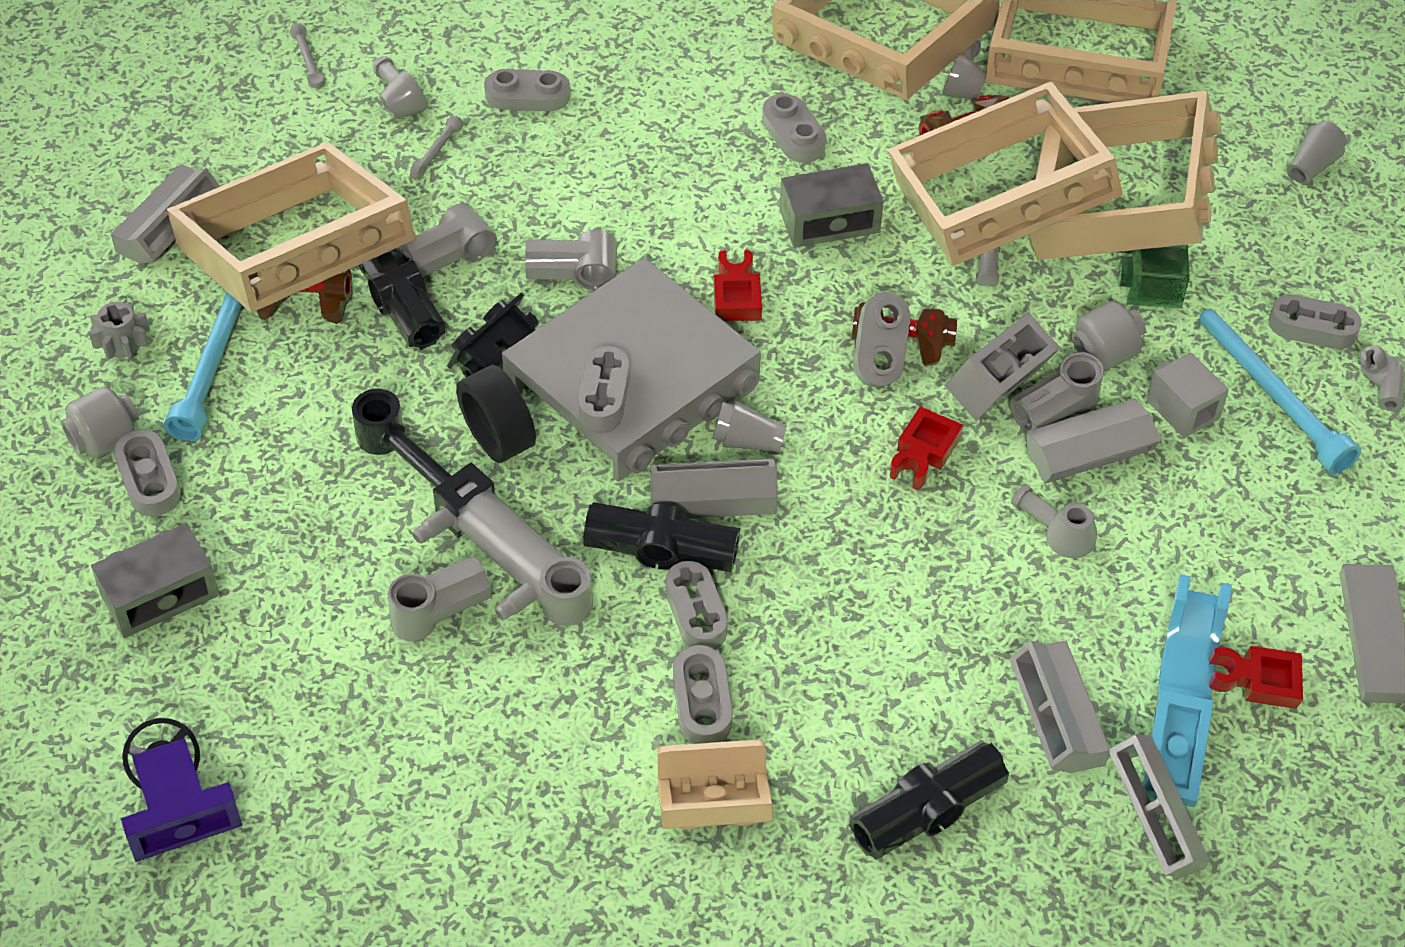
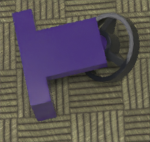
(175, 802)

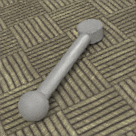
(315, 79)
(418, 168)

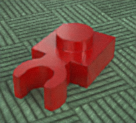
(737, 290)
(925, 442)
(1265, 673)

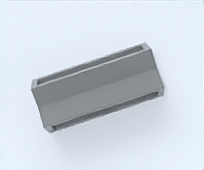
(148, 227)
(1091, 440)
(717, 487)
(1060, 707)
(1167, 802)

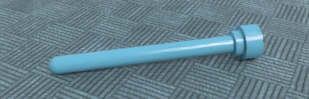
(187, 416)
(1334, 449)

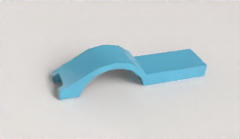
(1183, 686)

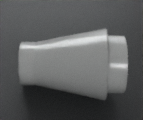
(1318, 150)
(747, 429)

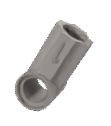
(458, 236)
(586, 260)
(1066, 392)
(435, 597)

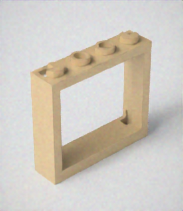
(875, 63)
(1078, 71)
(1018, 210)
(1138, 227)
(292, 266)

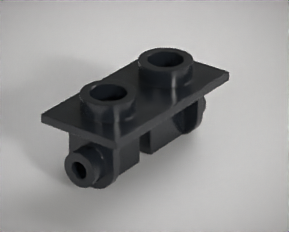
(503, 325)

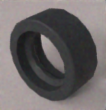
(496, 413)

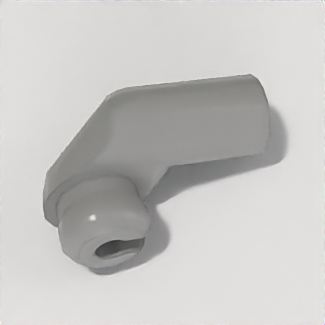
(1386, 375)

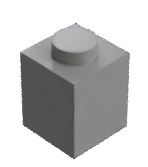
(1187, 394)

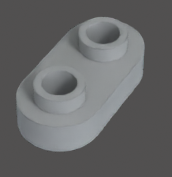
(527, 90)
(793, 128)
(882, 338)
(148, 474)
(702, 698)

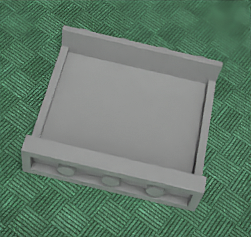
(678, 356)

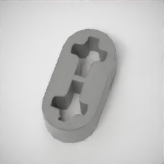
(1314, 321)
(594, 387)
(706, 602)

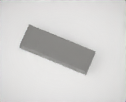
(1375, 631)

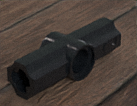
(403, 295)
(661, 536)
(928, 799)

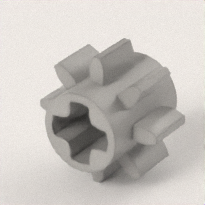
(119, 330)

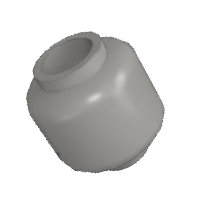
(1110, 333)
(98, 421)

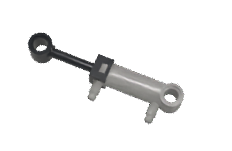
(470, 507)

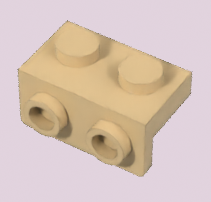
(713, 784)

